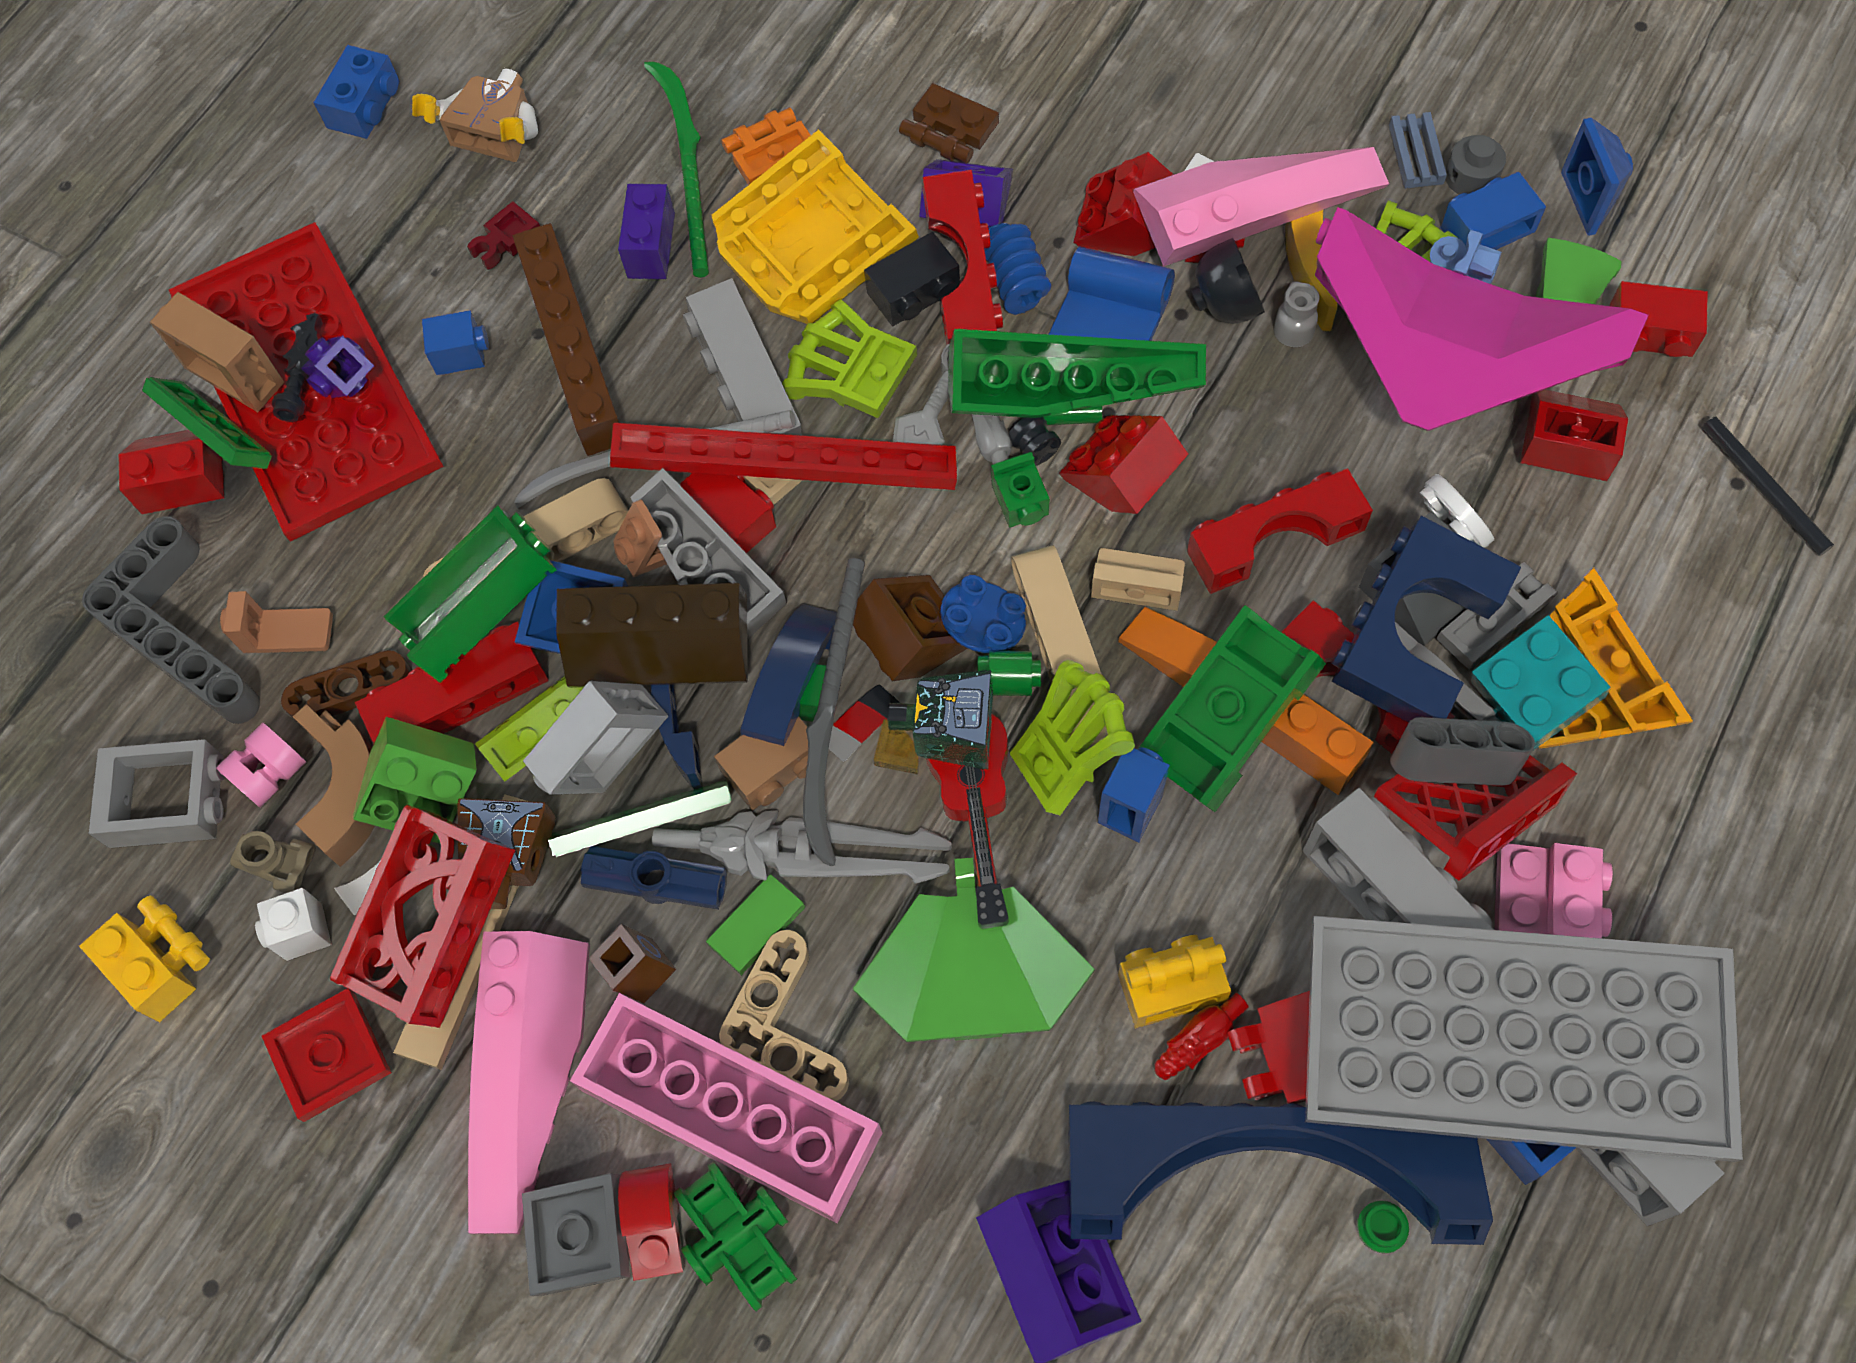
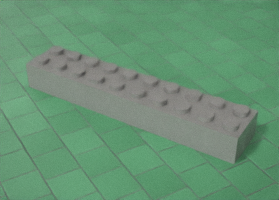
(1394, 882)

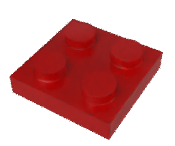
(326, 1055)

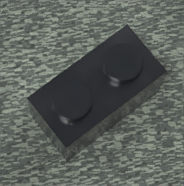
(912, 279)

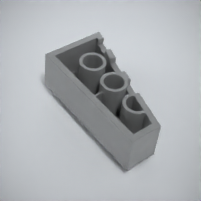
(736, 355)
(703, 552)

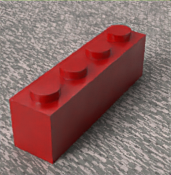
(481, 681)

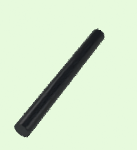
(1768, 486)

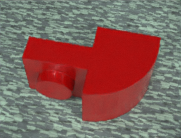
(650, 1221)

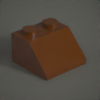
(904, 626)

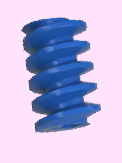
(1017, 267)

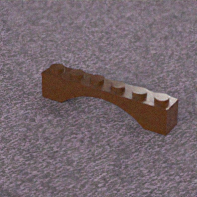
(567, 337)

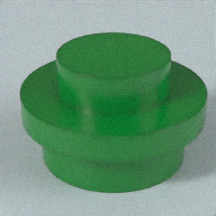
(1382, 1227)

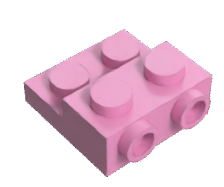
(1552, 890)

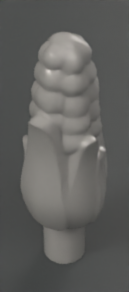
(992, 438)

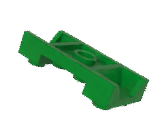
(1231, 706)

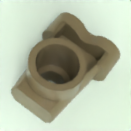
(282, 865)

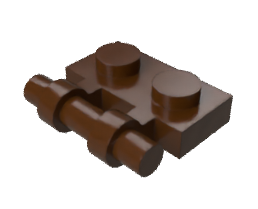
(954, 116)

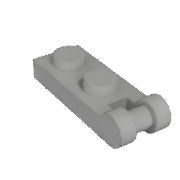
(1473, 636)

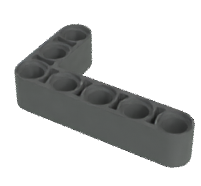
(133, 586)

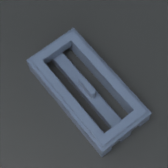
(1435, 158)

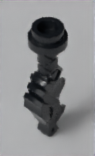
(289, 405)

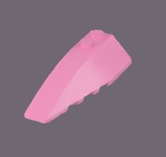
(1250, 195)
(521, 1061)

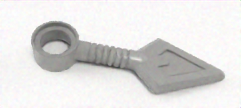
(923, 426)

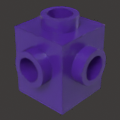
(350, 366)

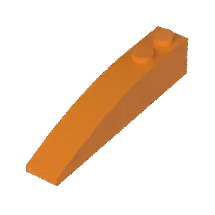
(1302, 734)

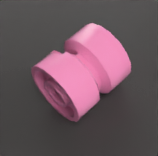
(265, 747)

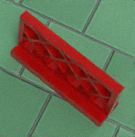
(1477, 834)

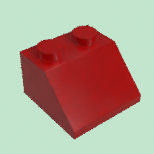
(170, 472)

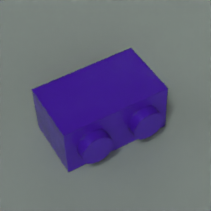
(646, 231)

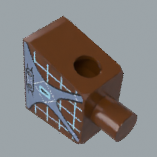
(516, 824)

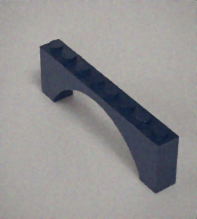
(1133, 1149)

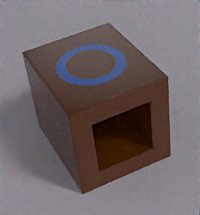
(632, 964)

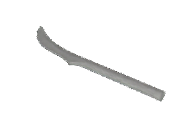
(575, 469)

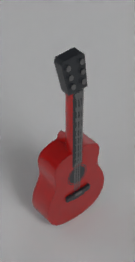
(973, 797)

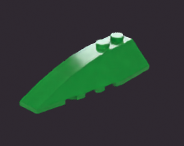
(1061, 373)

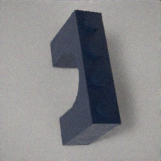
(1426, 562)

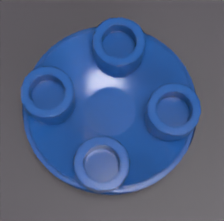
(983, 615)

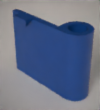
(1113, 297)

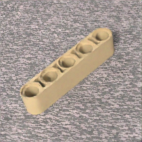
(576, 519)
(1054, 614)

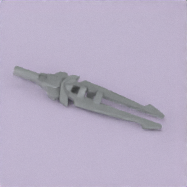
(752, 844)

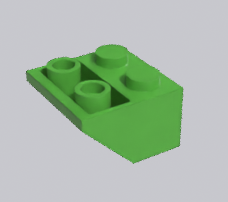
(415, 770)

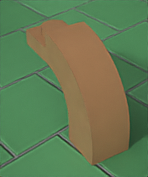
(331, 820)

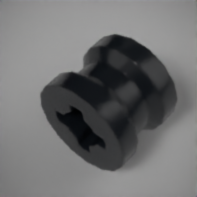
(1034, 437)

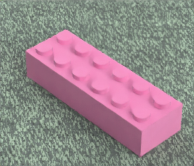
(728, 1107)

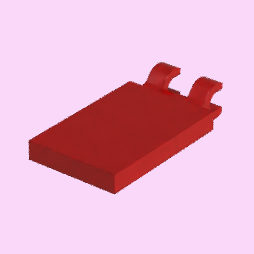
(1285, 1047)

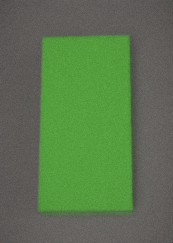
(752, 924)

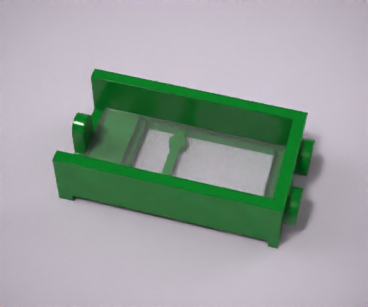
(470, 591)

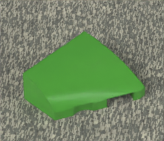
(1575, 272)

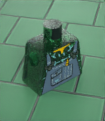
(949, 718)

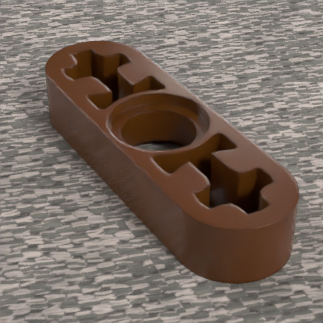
(330, 679)

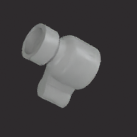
(1297, 315)

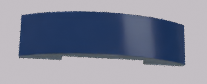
(786, 674)
(681, 745)

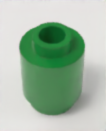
(1012, 672)

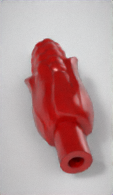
(1199, 1037)

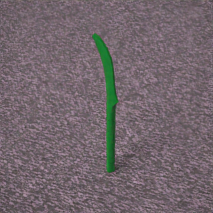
(688, 140)

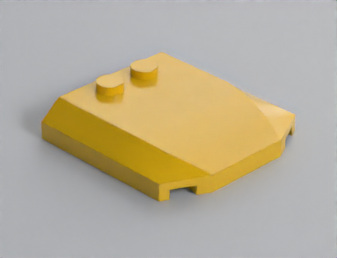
(807, 231)

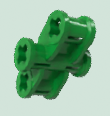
(734, 1236)

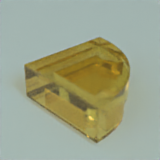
(896, 751)

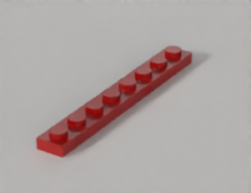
(783, 456)

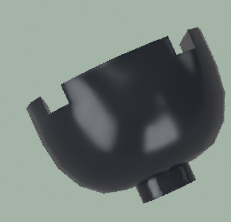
(1226, 285)

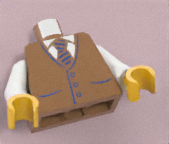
(483, 115)

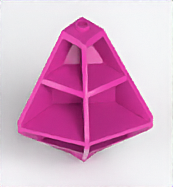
(1456, 342)

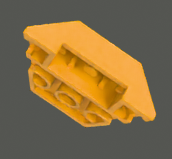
(1637, 692)

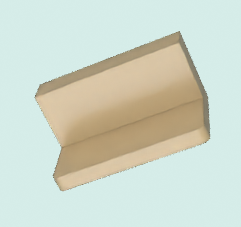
(1138, 579)

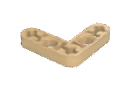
(763, 1020)

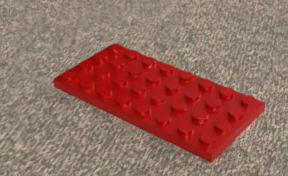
(343, 446)

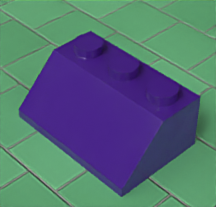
(1058, 1286)

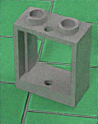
(595, 738)
(114, 789)

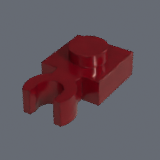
(499, 234)

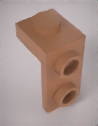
(638, 541)
(274, 630)

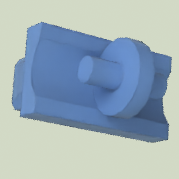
(1468, 259)

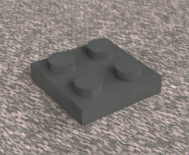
(574, 1235)

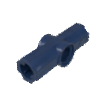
(626, 871)

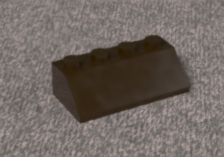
(653, 634)

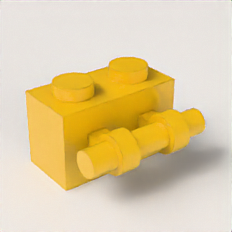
(138, 966)
(1174, 980)

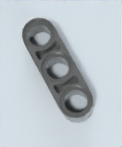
(1462, 751)

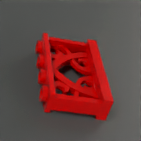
(379, 929)

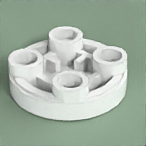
(1447, 503)

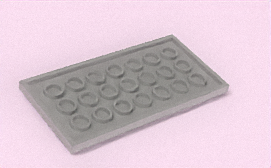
(1524, 1038)

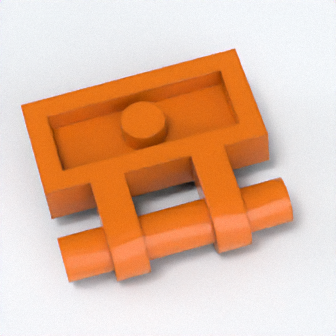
(757, 155)

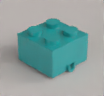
(1540, 681)

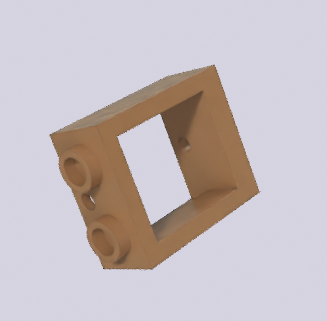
(217, 351)

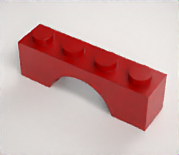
(952, 209)
(1326, 509)
(1324, 633)

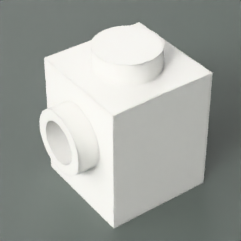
(292, 924)

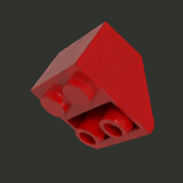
(1110, 211)
(1574, 434)
(1125, 461)

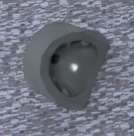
(1477, 161)

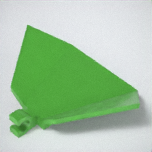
(966, 982)

